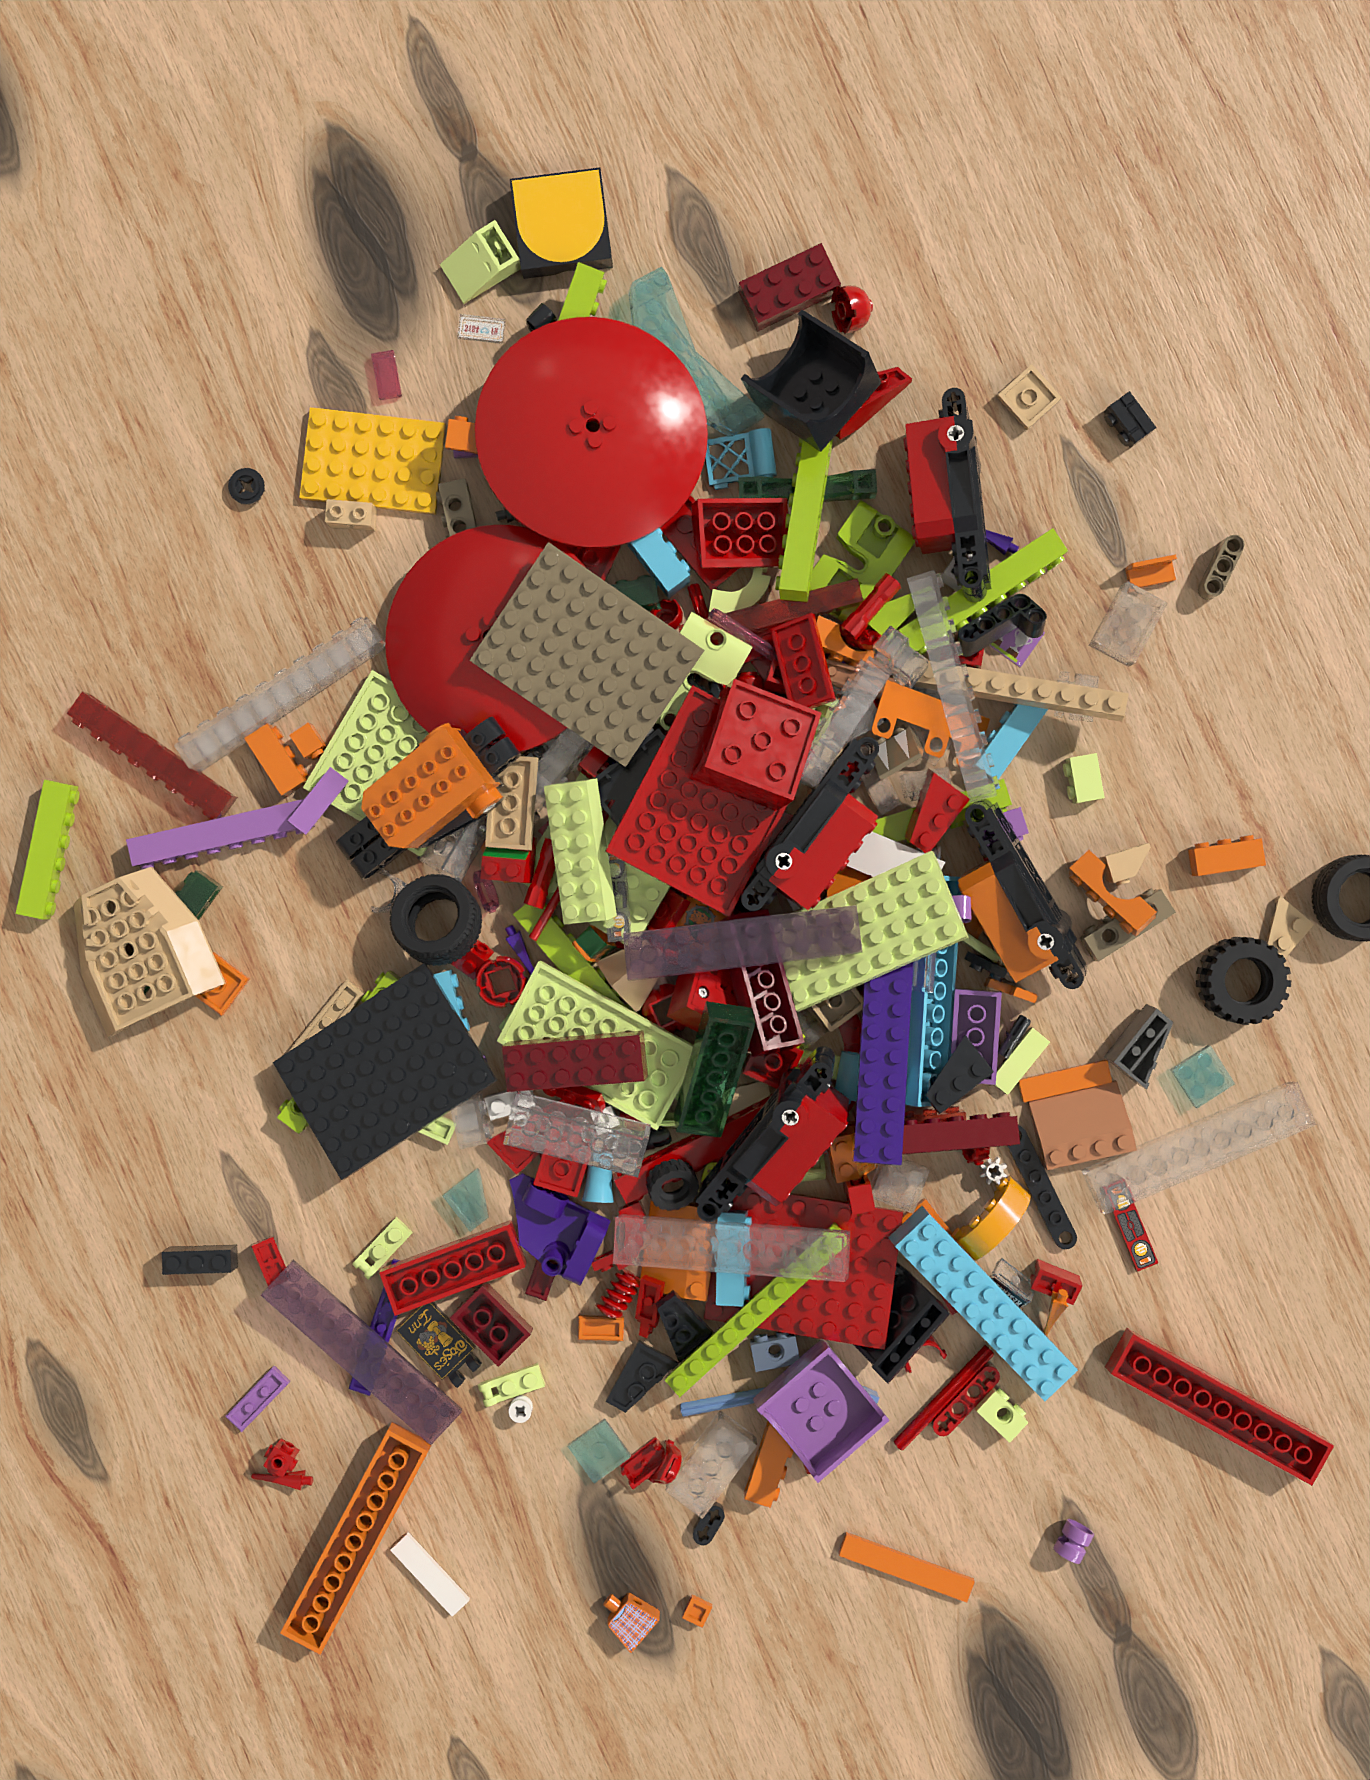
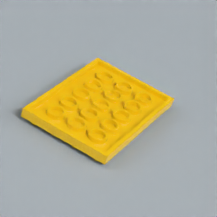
(373, 460)

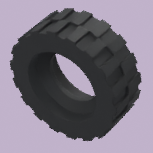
(678, 1198)

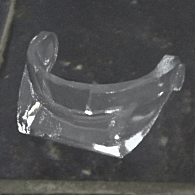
(398, 886)

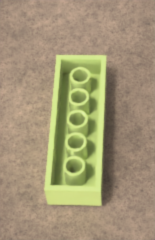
(580, 851)

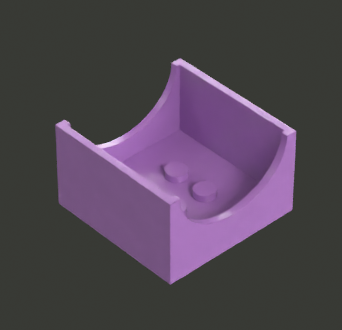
(820, 1410)

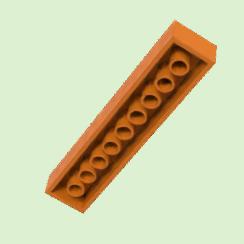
(356, 1538)

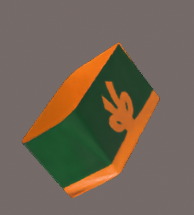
(593, 944)

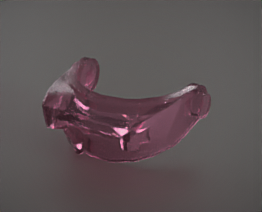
(490, 890)

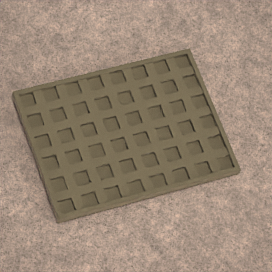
(586, 654)

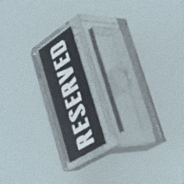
(1013, 1283)

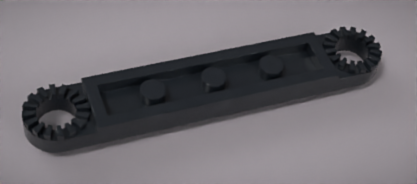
(1042, 1190)

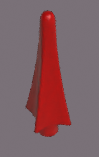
(294, 1479)

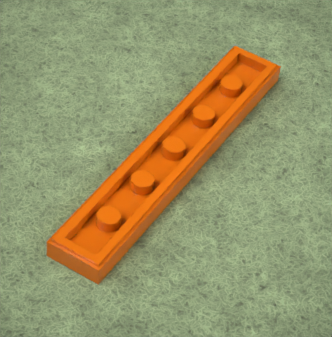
(906, 1567)

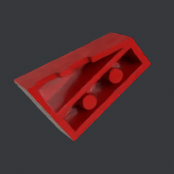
(934, 812)

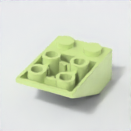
(481, 262)

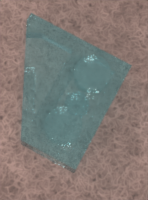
(469, 1200)

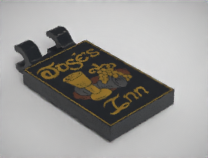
(439, 1342)

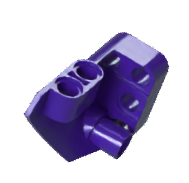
(557, 1229)

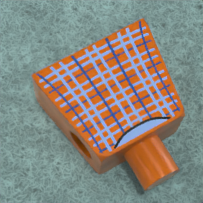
(630, 1619)

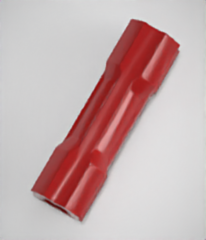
(859, 619)
(538, 890)

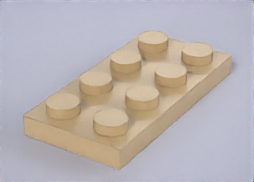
(513, 819)

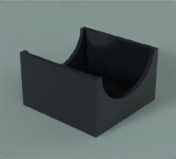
(815, 383)

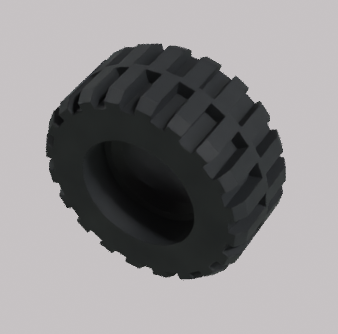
(1271, 989)

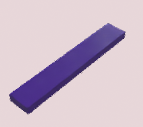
(383, 1324)

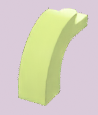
(743, 598)

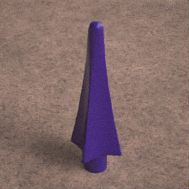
(1001, 542)
(517, 943)

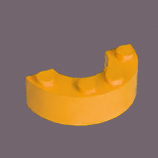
(996, 1221)

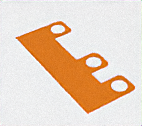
(919, 710)

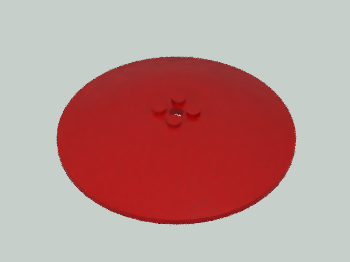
(579, 482)
(442, 619)

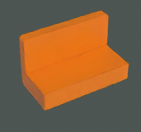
(1151, 571)

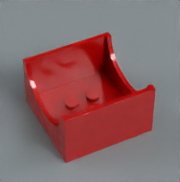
(758, 745)

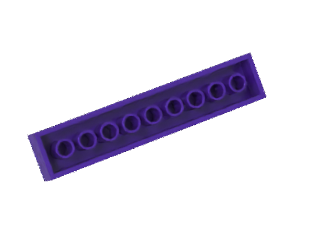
(883, 1068)

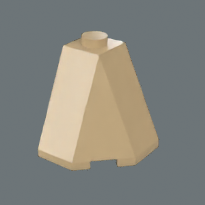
(615, 971)

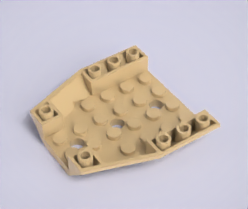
(167, 956)

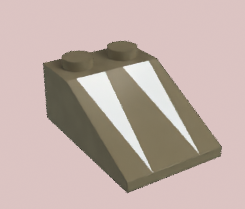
(897, 751)

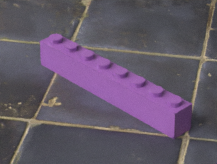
(212, 835)

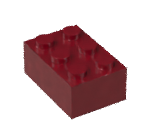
(491, 1323)

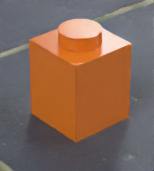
(308, 741)

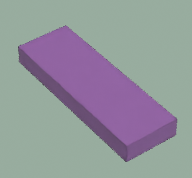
(318, 801)
(258, 1398)

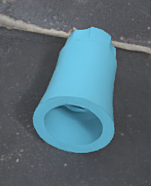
(598, 1185)

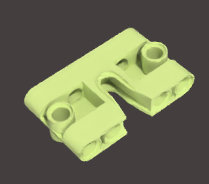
(717, 663)

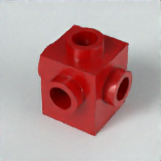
(281, 1458)

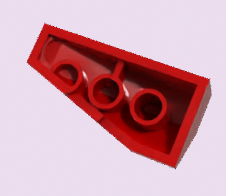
(893, 382)

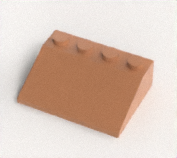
(1081, 1126)

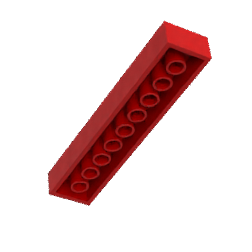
(1219, 1406)

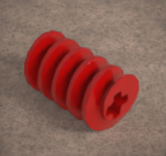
(619, 1294)

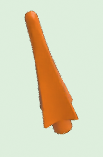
(1057, 1307)

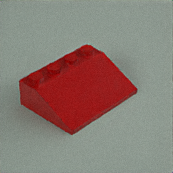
(739, 531)

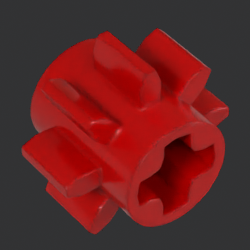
(976, 1155)

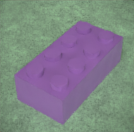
(978, 1018)

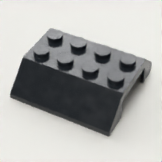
(912, 1321)

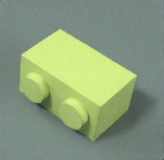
(1083, 778)

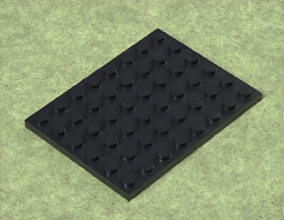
(384, 1071)

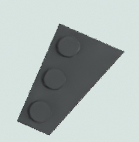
(1140, 1045)

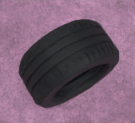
(415, 898)
(1326, 898)

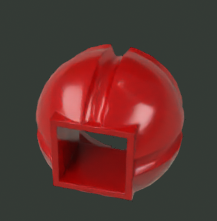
(485, 985)
(655, 996)

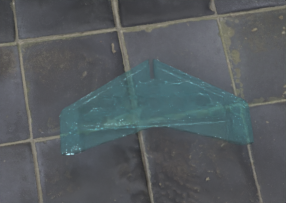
(659, 314)

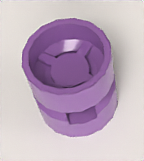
(1073, 1541)

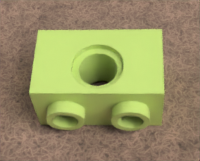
(1006, 1425)

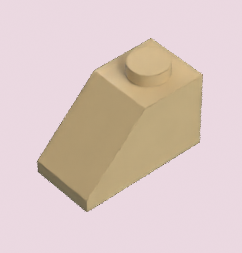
(1124, 863)

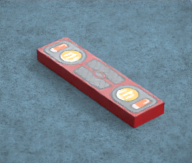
(1135, 1237)

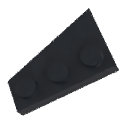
(959, 1075)
(682, 1325)
(641, 1372)

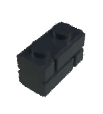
(1129, 420)

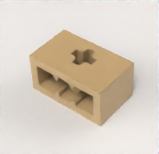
(350, 515)

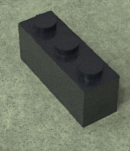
(199, 1259)

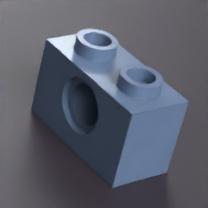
(765, 1360)

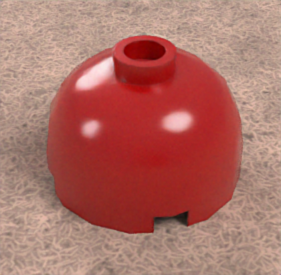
(851, 308)

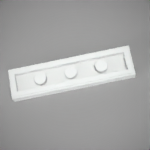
(430, 1574)

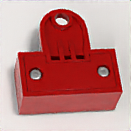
(693, 992)

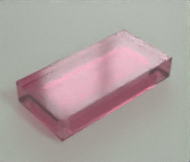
(386, 375)

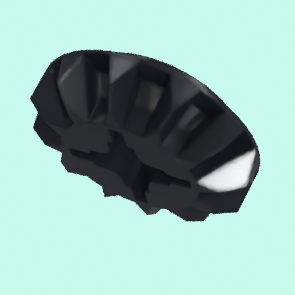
(236, 489)

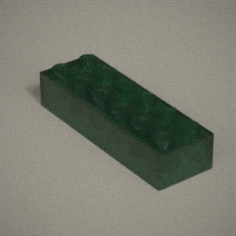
(714, 1069)

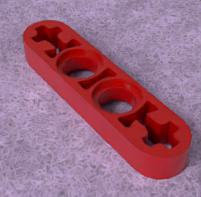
(968, 1402)

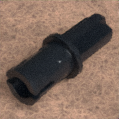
(1014, 1036)

